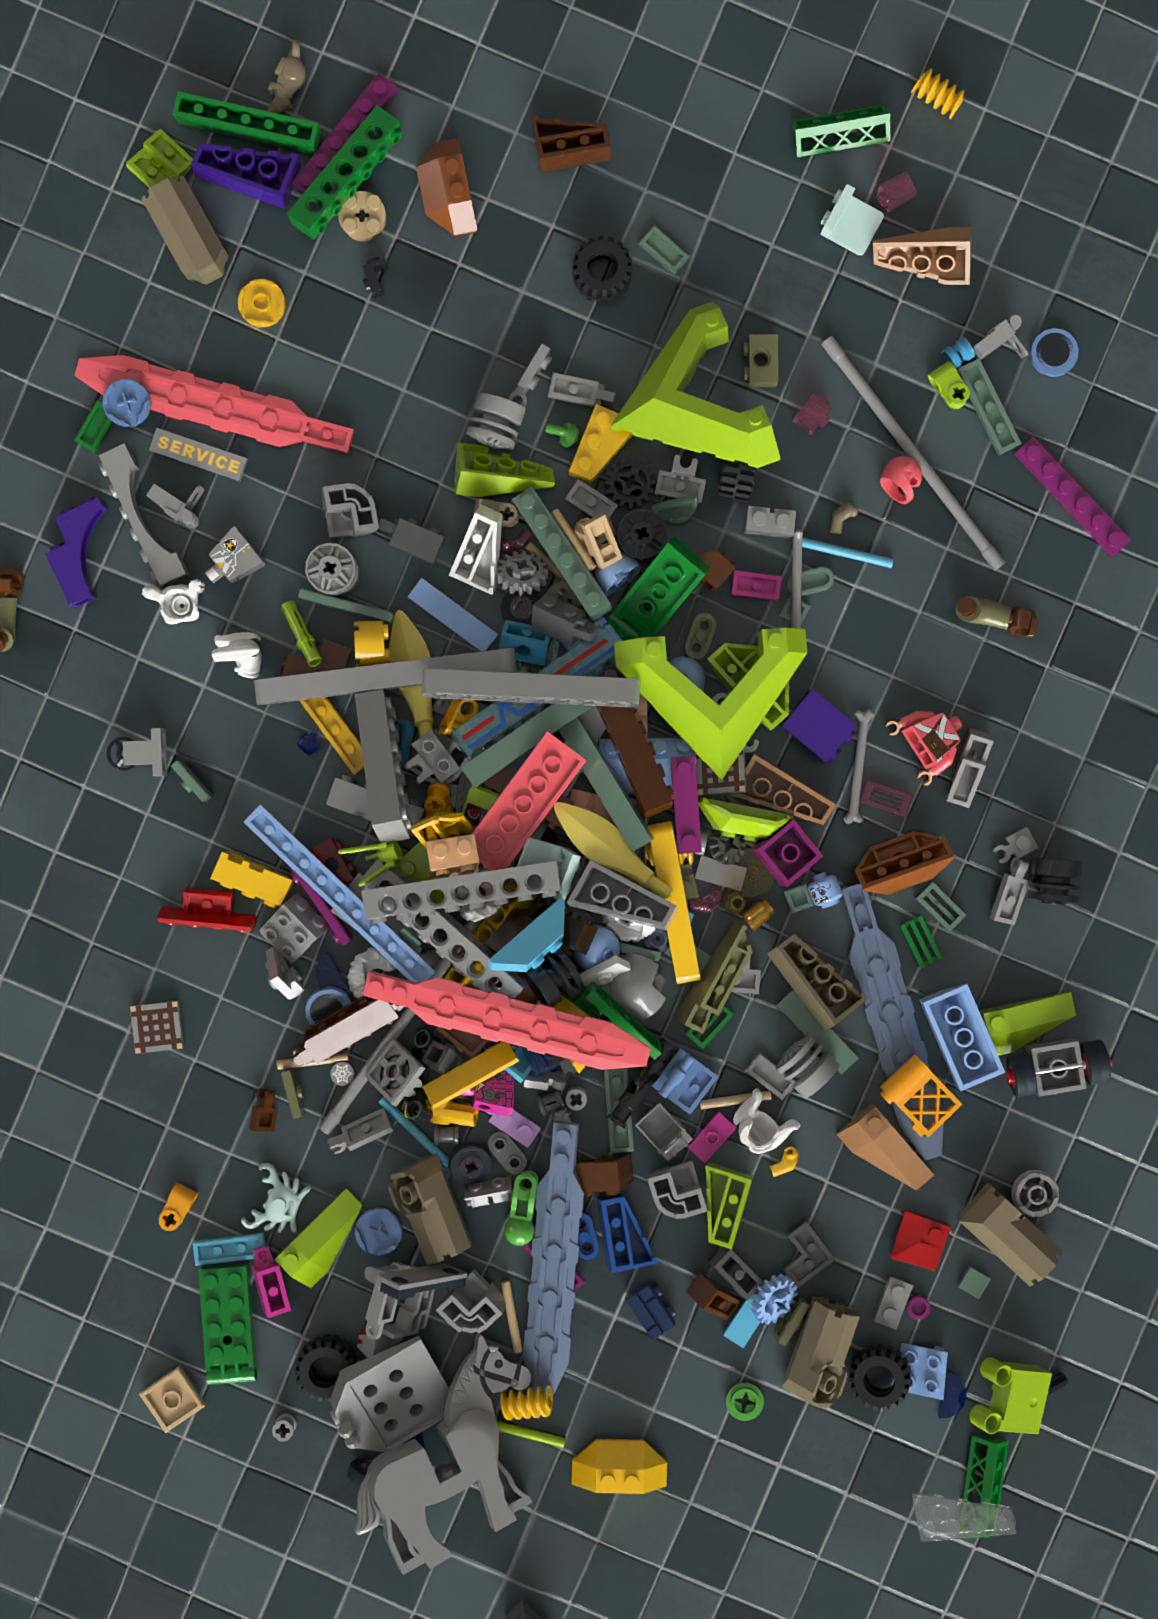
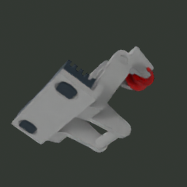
(398, 1283)

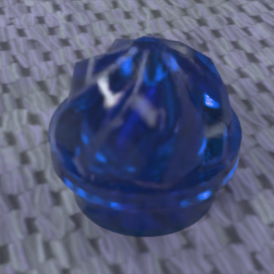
(309, 742)

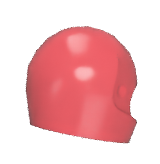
(901, 473)

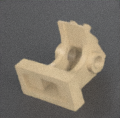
(592, 535)

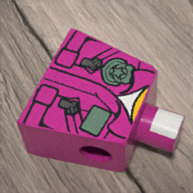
(494, 1094)

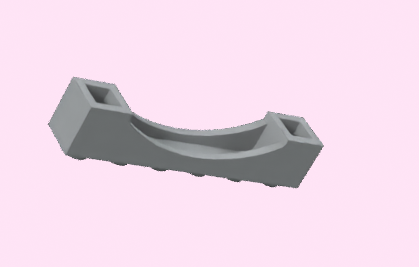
(121, 468)

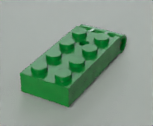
(662, 585)
(228, 1311)

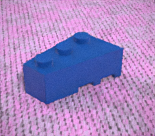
(622, 1237)

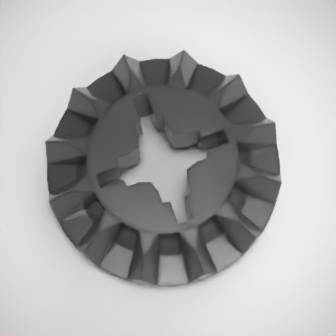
(718, 849)

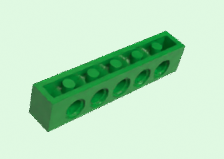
(377, 124)

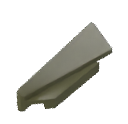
(716, 980)

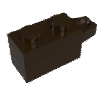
(513, 925)

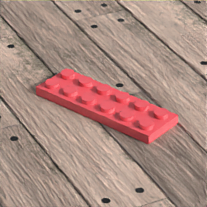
(525, 801)

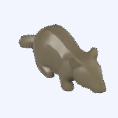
(290, 79)

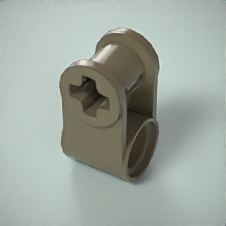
(501, 508)

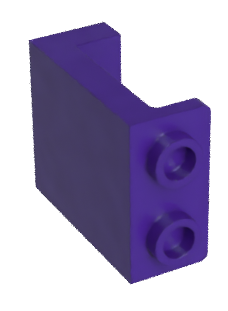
(819, 726)

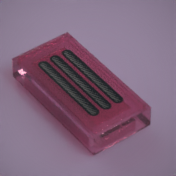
(885, 798)

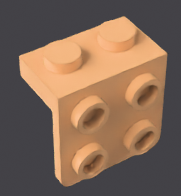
(452, 856)

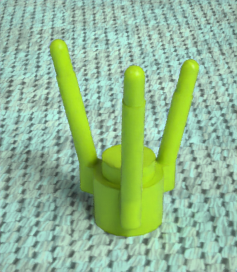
(386, 852)

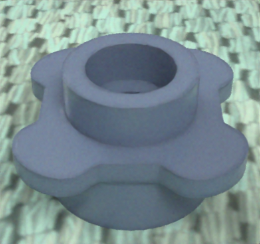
(660, 944)

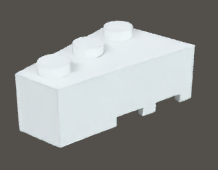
(480, 551)

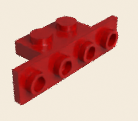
(207, 909)

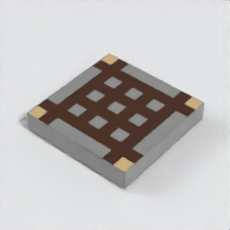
(732, 783)
(157, 1027)

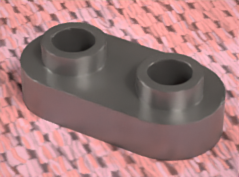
(507, 1152)

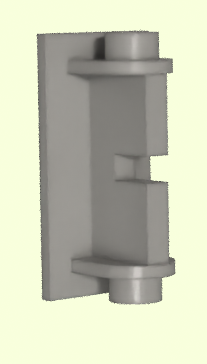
(498, 1188)

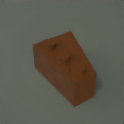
(604, 1174)

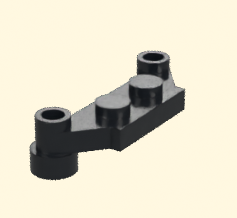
(416, 1105)

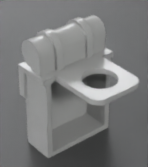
(998, 335)
(174, 507)
(663, 1131)

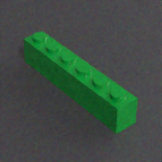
(247, 123)

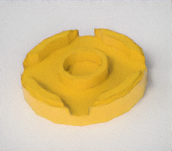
(261, 303)

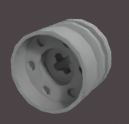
(497, 417)
(345, 575)
(803, 1062)

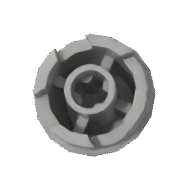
(1035, 1193)

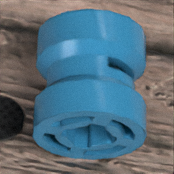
(959, 352)

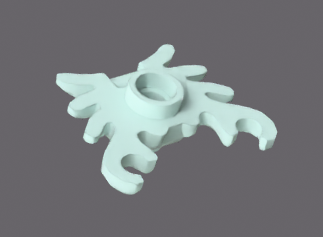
(281, 1202)

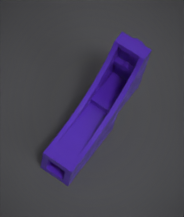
(69, 560)

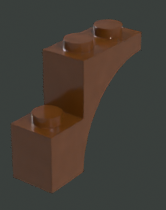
(333, 658)

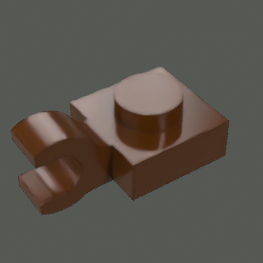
(263, 1116)

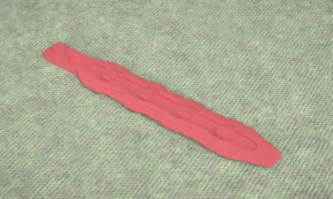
(216, 404)
(513, 1021)

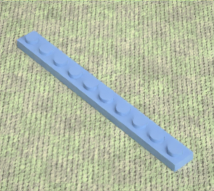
(337, 895)

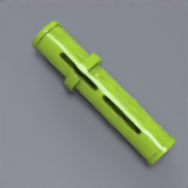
(305, 641)

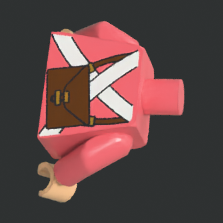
(931, 738)

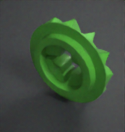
(751, 1409)

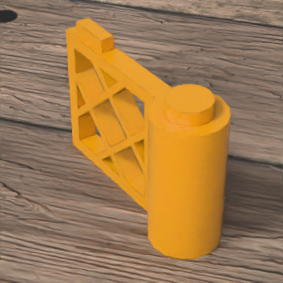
(904, 1085)

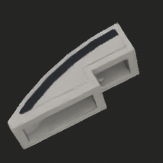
(970, 767)

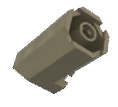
(186, 230)
(431, 1208)
(1009, 1235)
(820, 1353)

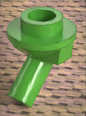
(568, 433)

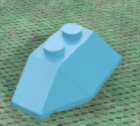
(533, 942)

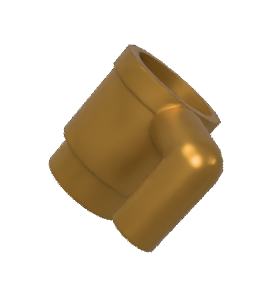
(757, 914)

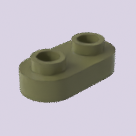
(700, 636)

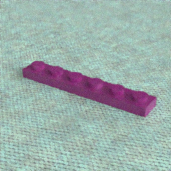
(378, 93)
(1072, 497)

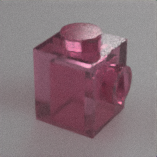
(896, 192)
(813, 414)

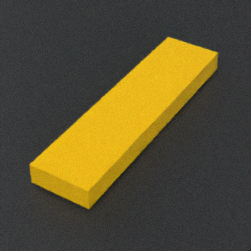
(336, 732)
(470, 1074)

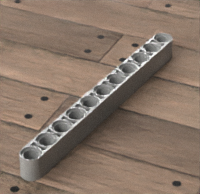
(376, 676)

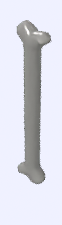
(796, 579)
(853, 813)

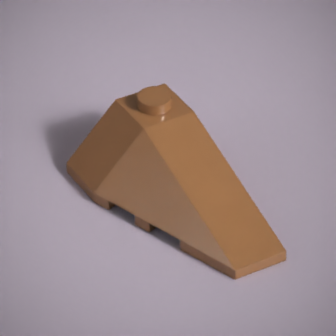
(934, 254)
(879, 1143)

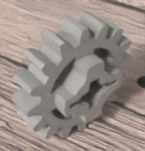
(522, 572)

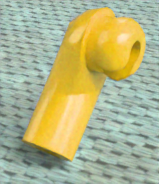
(787, 1162)

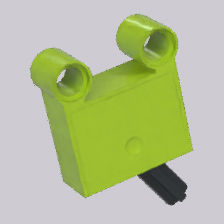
(1016, 1397)

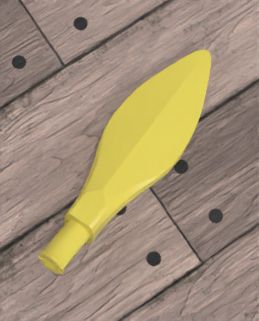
(409, 645)
(606, 846)

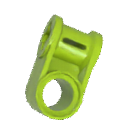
(947, 382)

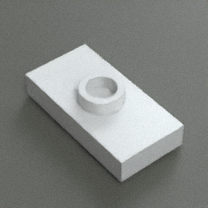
(605, 971)

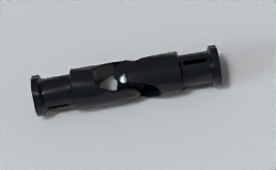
(645, 1078)

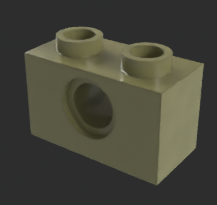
(767, 347)

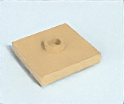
(172, 1399)

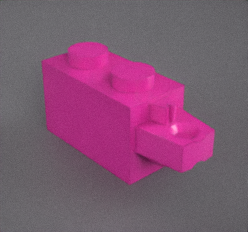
(269, 1282)

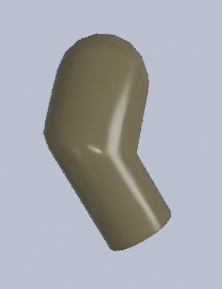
(840, 514)

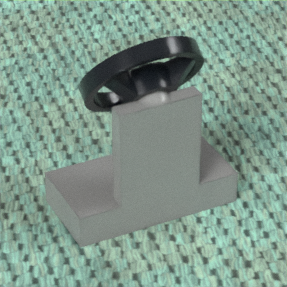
(142, 752)

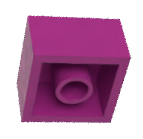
(787, 853)

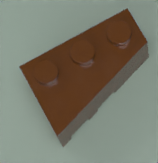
(569, 144)

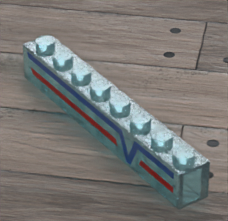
(502, 716)

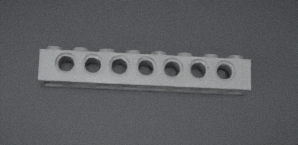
(374, 898)
(456, 935)

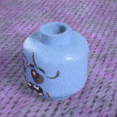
(825, 890)

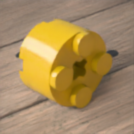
(370, 643)

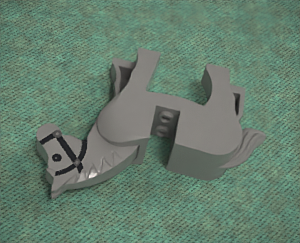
(404, 1481)

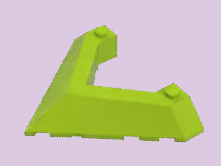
(667, 414)
(711, 729)

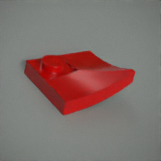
(920, 1240)

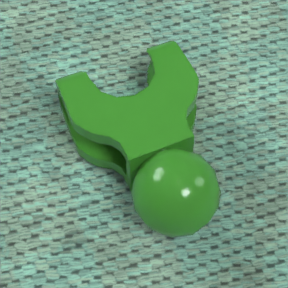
(519, 1228)

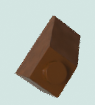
(713, 1297)

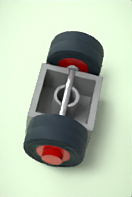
(1058, 1067)

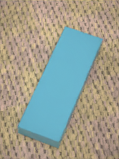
(227, 1248)

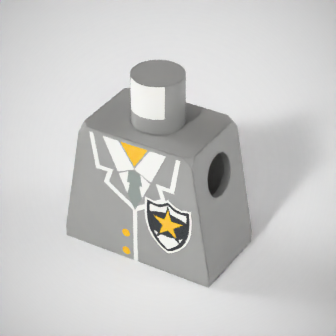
(233, 558)

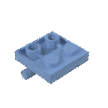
(685, 1081)

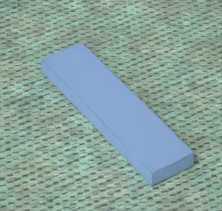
(452, 615)

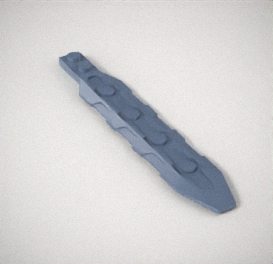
(889, 1011)
(554, 1262)

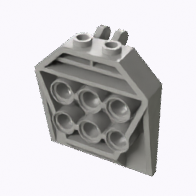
(401, 1410)

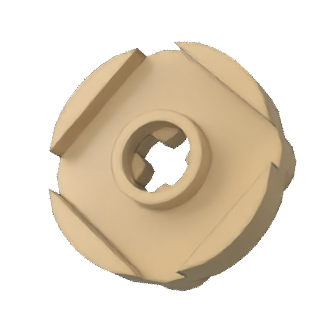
(372, 225)

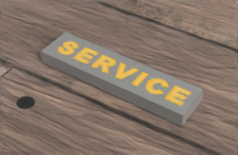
(198, 454)

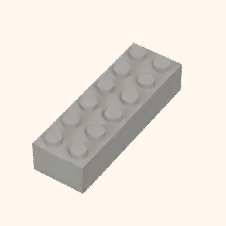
(382, 766)

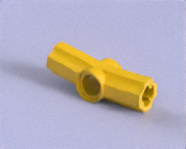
(453, 1113)

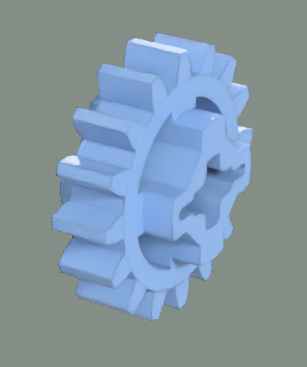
(774, 1299)

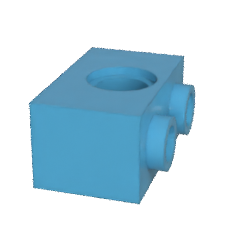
(529, 643)

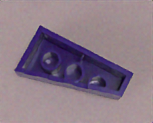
(248, 172)

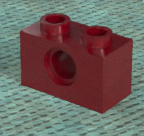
(329, 849)

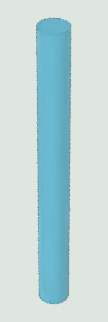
(847, 552)
(414, 1131)

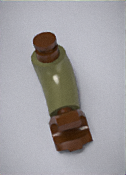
(10, 584)
(991, 613)

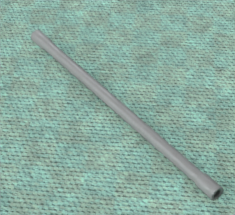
(987, 550)
(335, 1114)

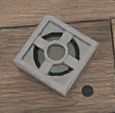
(396, 1071)

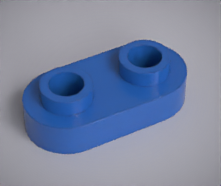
(587, 1234)

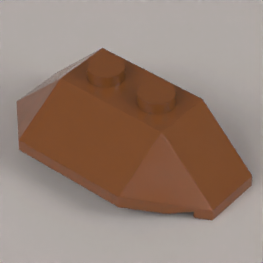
(446, 188)
(903, 862)

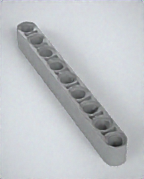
(531, 688)

